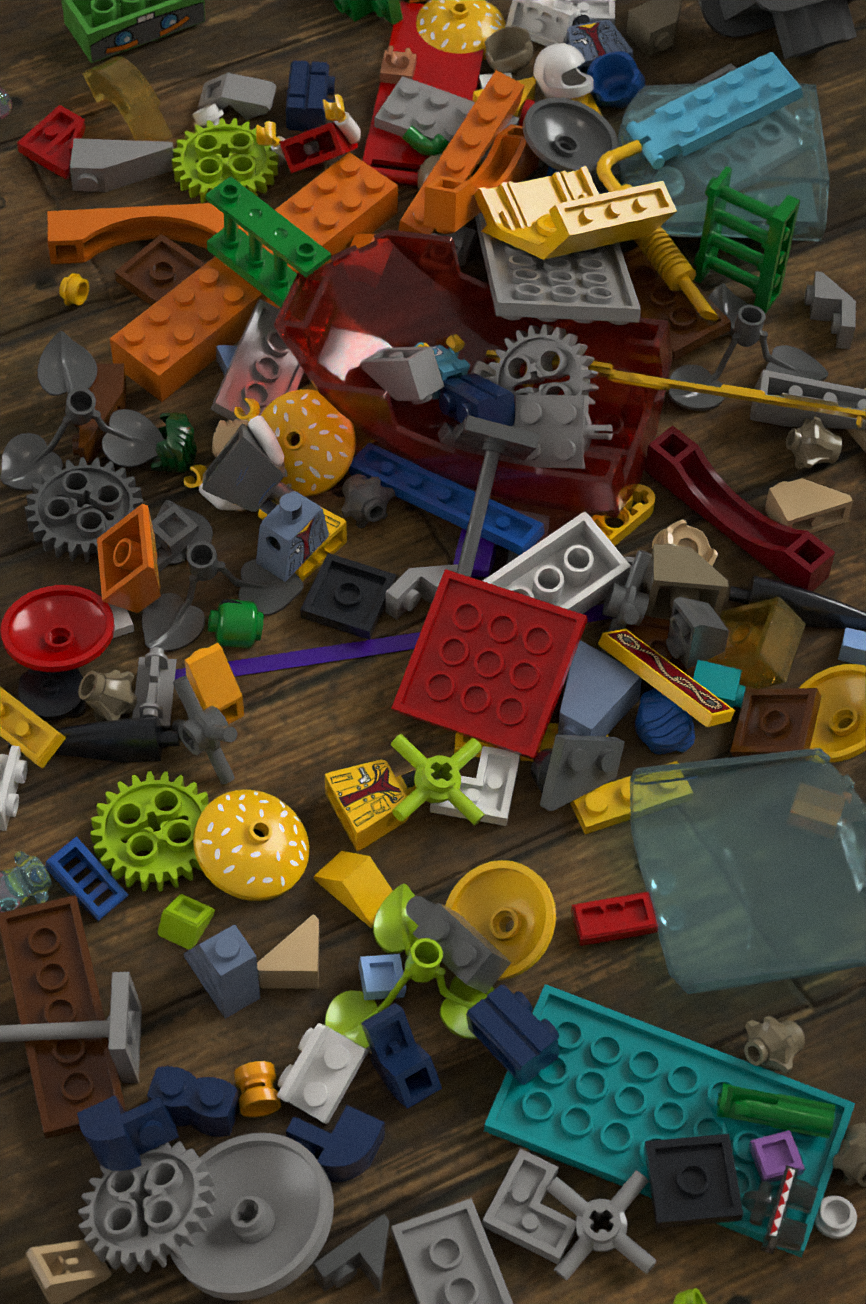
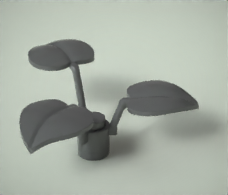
(746, 330)
(72, 369)
(176, 623)

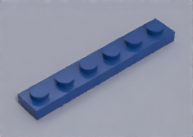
(446, 498)

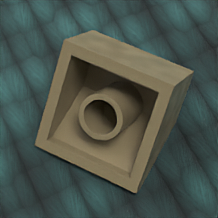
(681, 573)

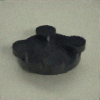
(52, 694)

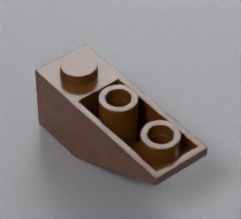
(110, 396)

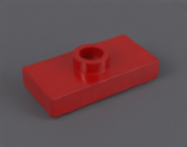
(614, 918)

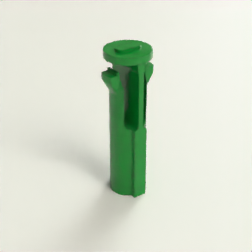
(776, 1110)

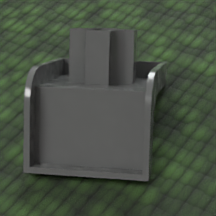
(800, 24)

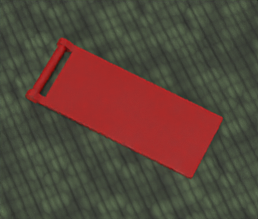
(440, 69)

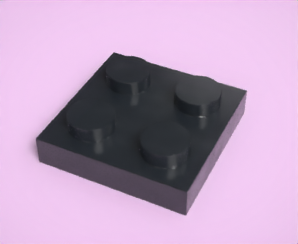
(347, 596)
(693, 1181)

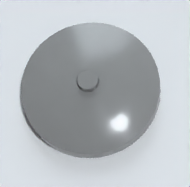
(266, 1218)

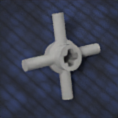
(603, 1240)

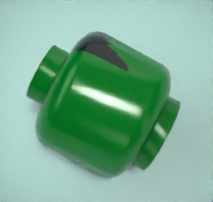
(236, 623)

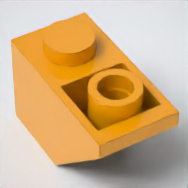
(214, 682)

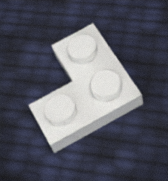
(490, 789)

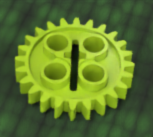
(222, 152)
(143, 803)

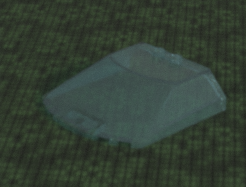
(767, 159)
(752, 867)

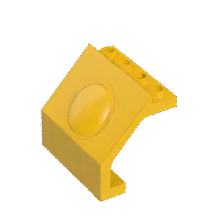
(569, 215)

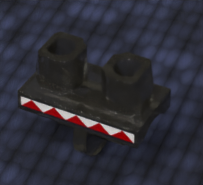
(792, 1194)

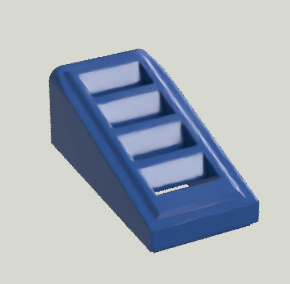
(77, 849)

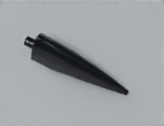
(810, 606)
(118, 740)

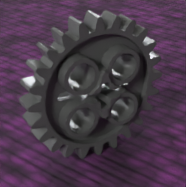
(80, 500)

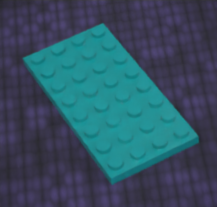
(640, 1084)

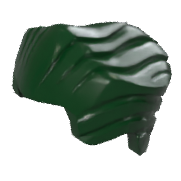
(178, 447)

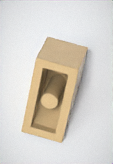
(807, 505)

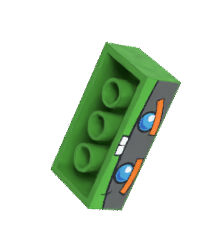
(118, 25)

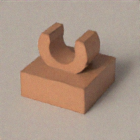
(397, 65)

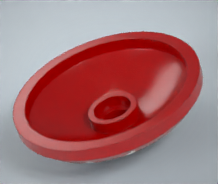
(57, 628)

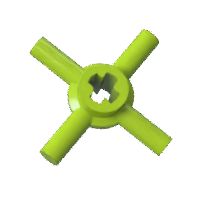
(429, 788)

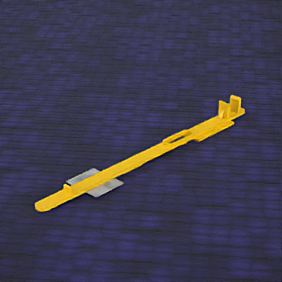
(789, 400)

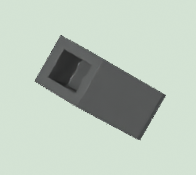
(695, 632)

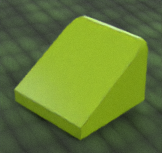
(185, 921)

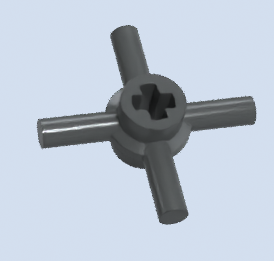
(626, 602)
(204, 730)

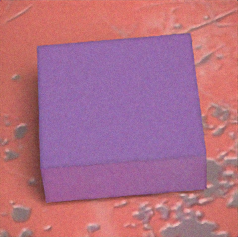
(773, 1154)

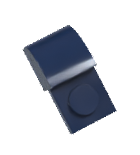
(398, 1058)
(123, 1136)
(348, 1148)

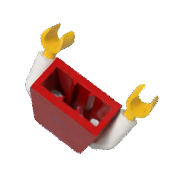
(316, 144)

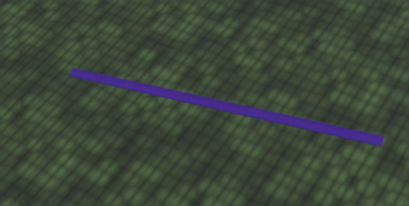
(341, 651)

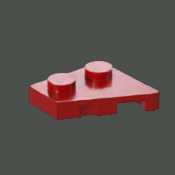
(52, 140)

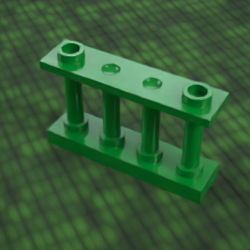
(264, 226)
(775, 241)

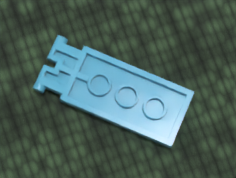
(715, 110)

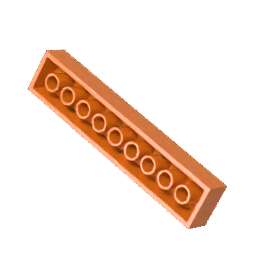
(215, 303)

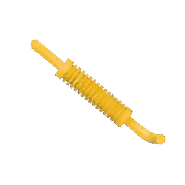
(658, 246)

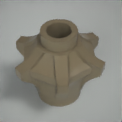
(813, 444)
(108, 694)
(773, 1044)
(853, 1155)

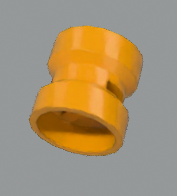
(257, 1089)

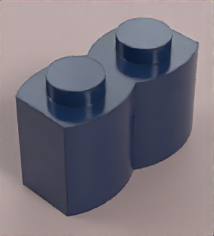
(202, 1102)

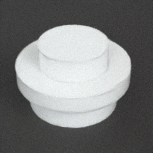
(207, 113)
(836, 1217)

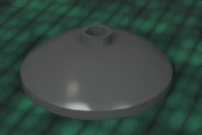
(568, 134)

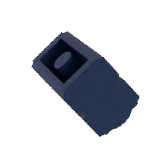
(305, 95)
(478, 398)
(513, 1033)

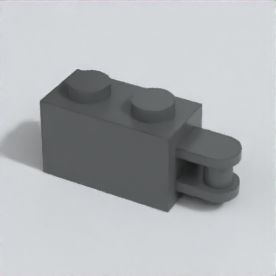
(463, 947)

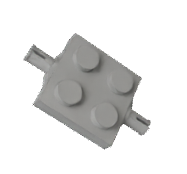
(562, 427)

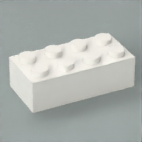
(567, 567)

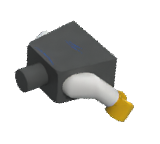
(246, 468)

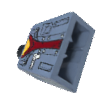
(595, 39)
(290, 535)

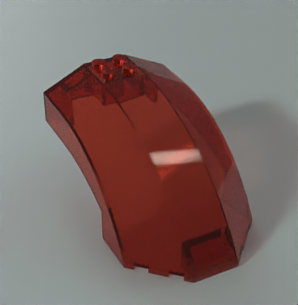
(413, 292)

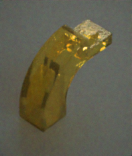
(132, 95)

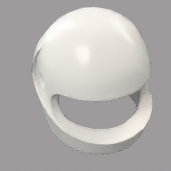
(558, 72)

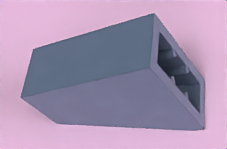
(596, 693)
(226, 970)

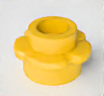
(74, 289)

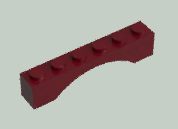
(787, 552)

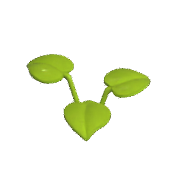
(394, 934)

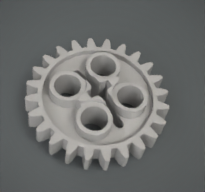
(538, 351)
(148, 1209)

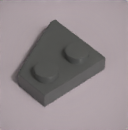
(579, 767)

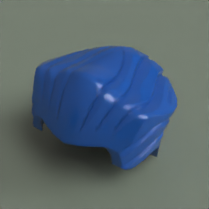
(615, 79)
(663, 724)

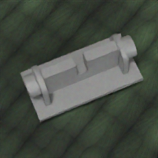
(155, 686)

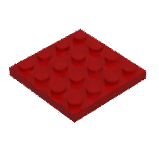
(490, 664)

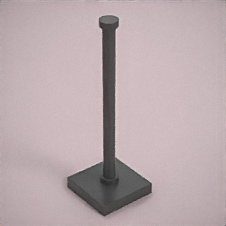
(495, 441)

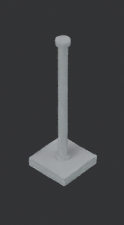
(121, 1028)

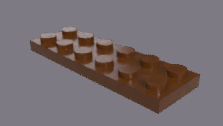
(56, 985)

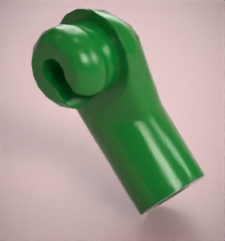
(424, 145)

